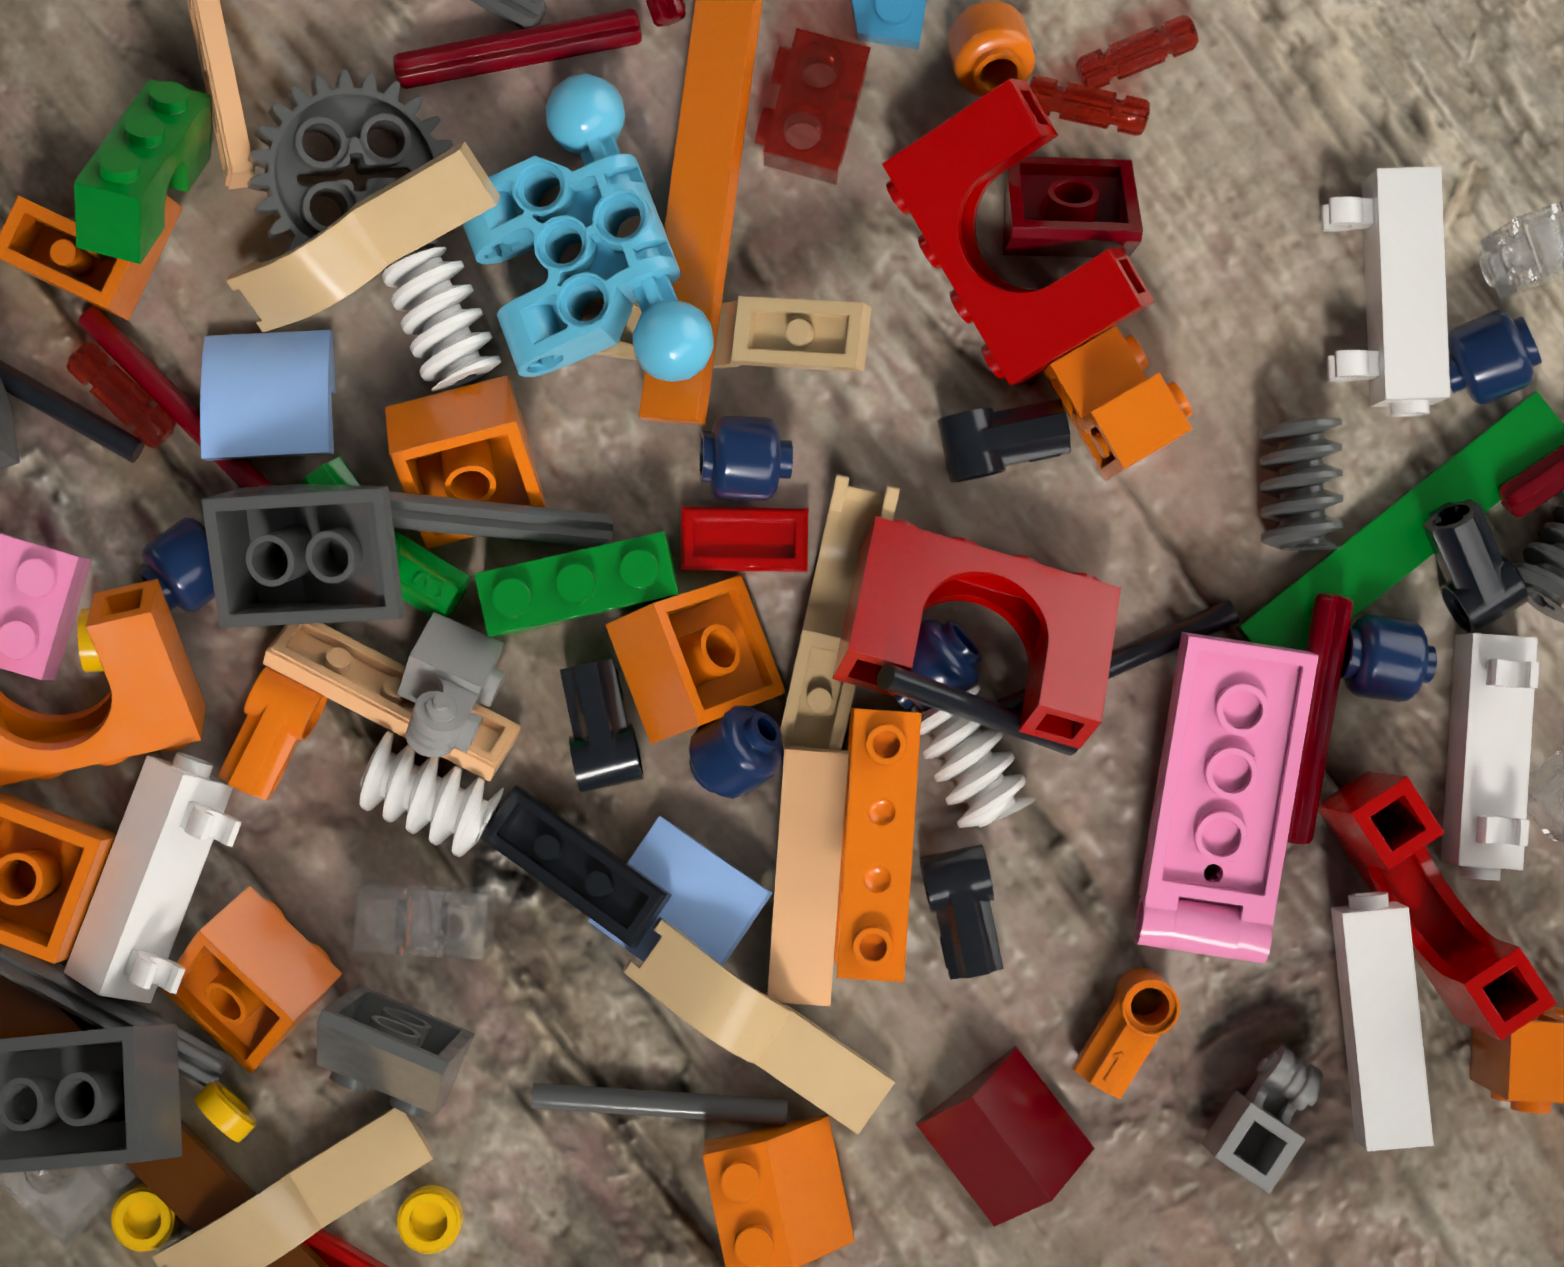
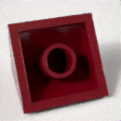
(1070, 207)
(1007, 1139)

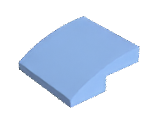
(267, 395)
(709, 894)

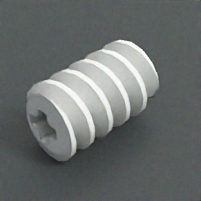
(439, 319)
(973, 767)
(426, 796)

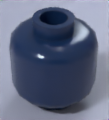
(1491, 356)
(744, 458)
(181, 565)
(944, 655)
(1387, 658)
(736, 752)

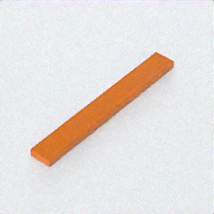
(706, 183)

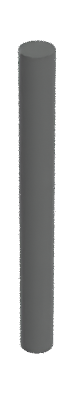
(659, 1103)

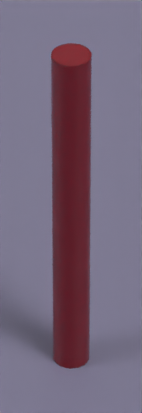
(161, 390)

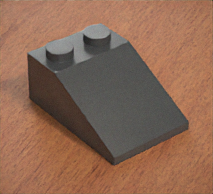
(303, 555)
(391, 1049)
(89, 1098)

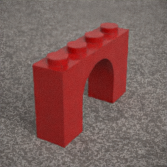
(942, 186)
(1058, 614)
(1477, 976)

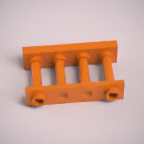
(877, 844)

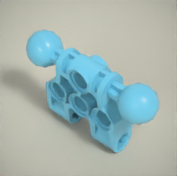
(593, 201)

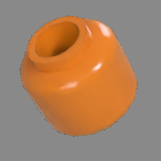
(990, 46)

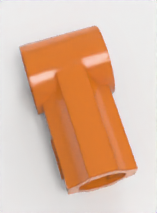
(277, 718)
(1125, 1038)

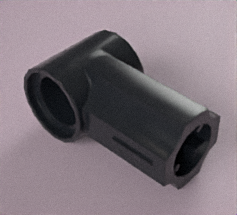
(987, 441)
(1478, 578)
(602, 741)
(960, 895)

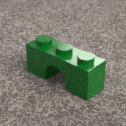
(124, 185)
(577, 585)

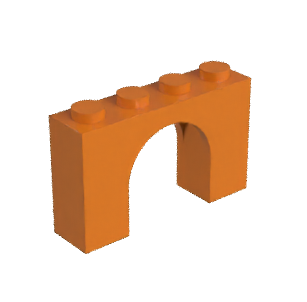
(150, 701)

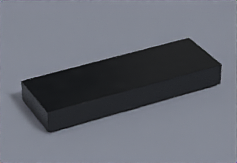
(576, 866)

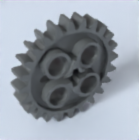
(344, 118)

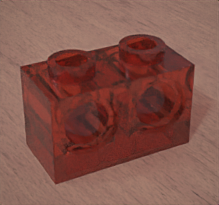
(825, 108)

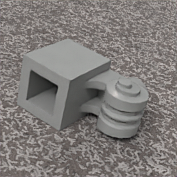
(447, 680)
(1255, 1128)

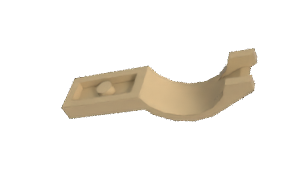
(367, 239)
(779, 334)
(816, 703)
(760, 1029)
(307, 1197)

